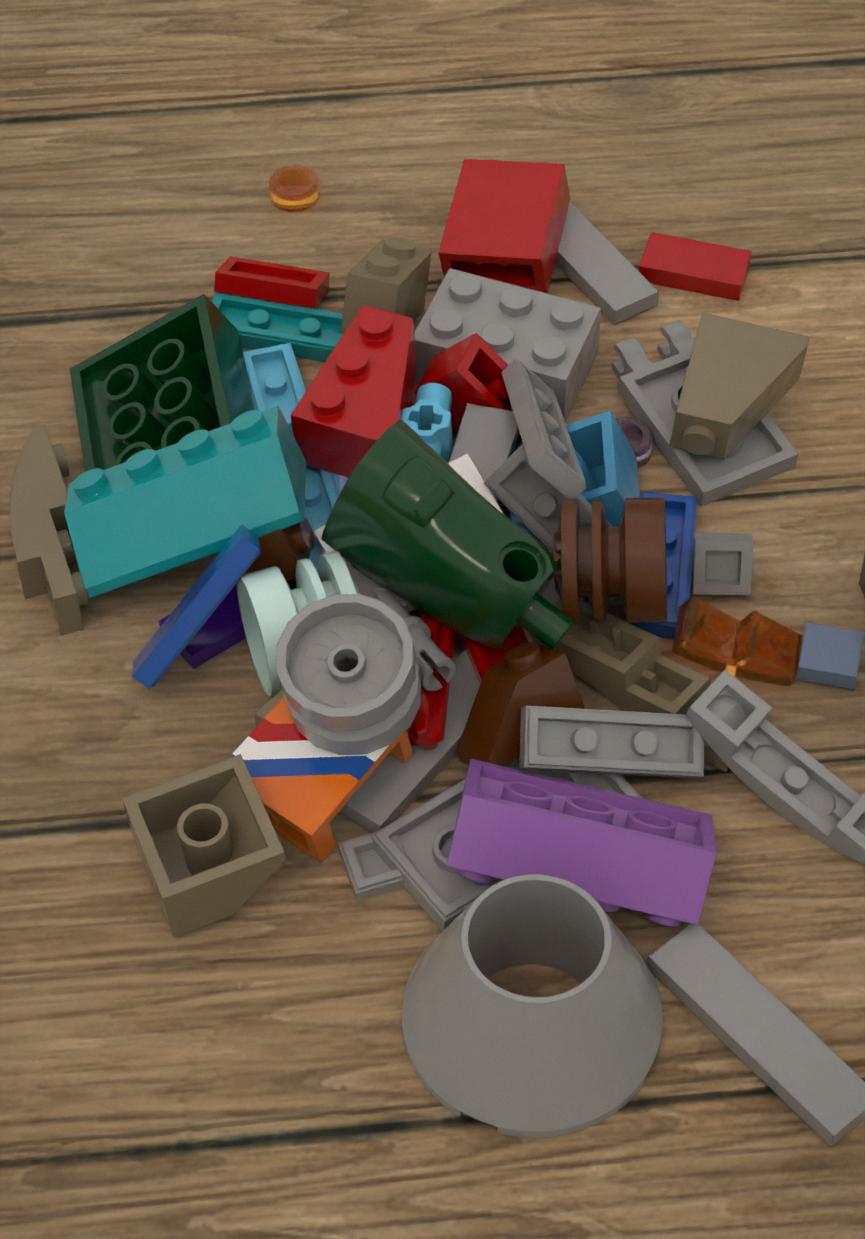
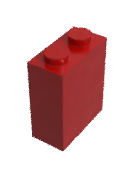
(506, 221)

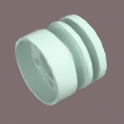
(269, 605)

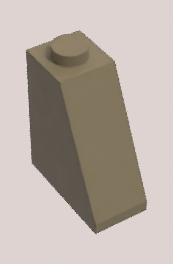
(733, 382)

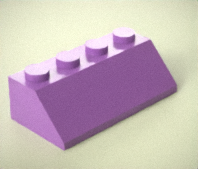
(603, 841)

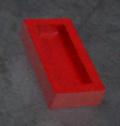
(695, 266)
(272, 282)

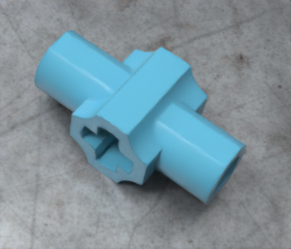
(432, 418)

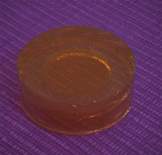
(294, 188)

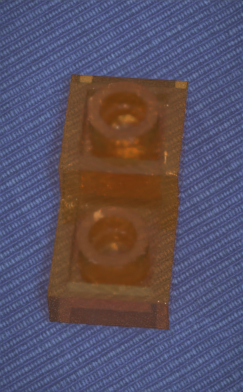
(746, 648)

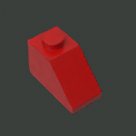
(472, 375)

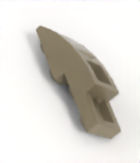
(41, 530)

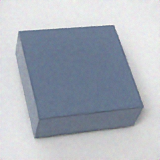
(830, 655)

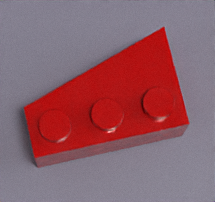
(357, 391)

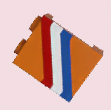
(304, 783)

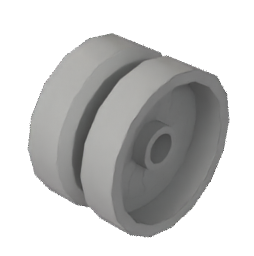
(349, 674)

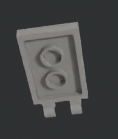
(653, 397)

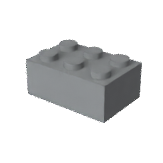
(543, 331)

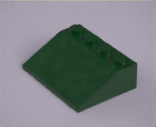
(160, 385)

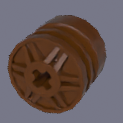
(613, 560)

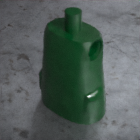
(442, 544)

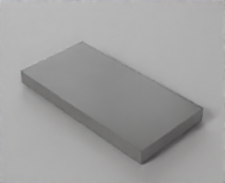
(428, 839)

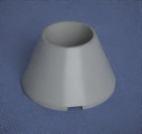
(523, 1059)

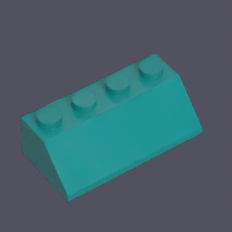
(185, 500)

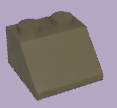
(204, 842)

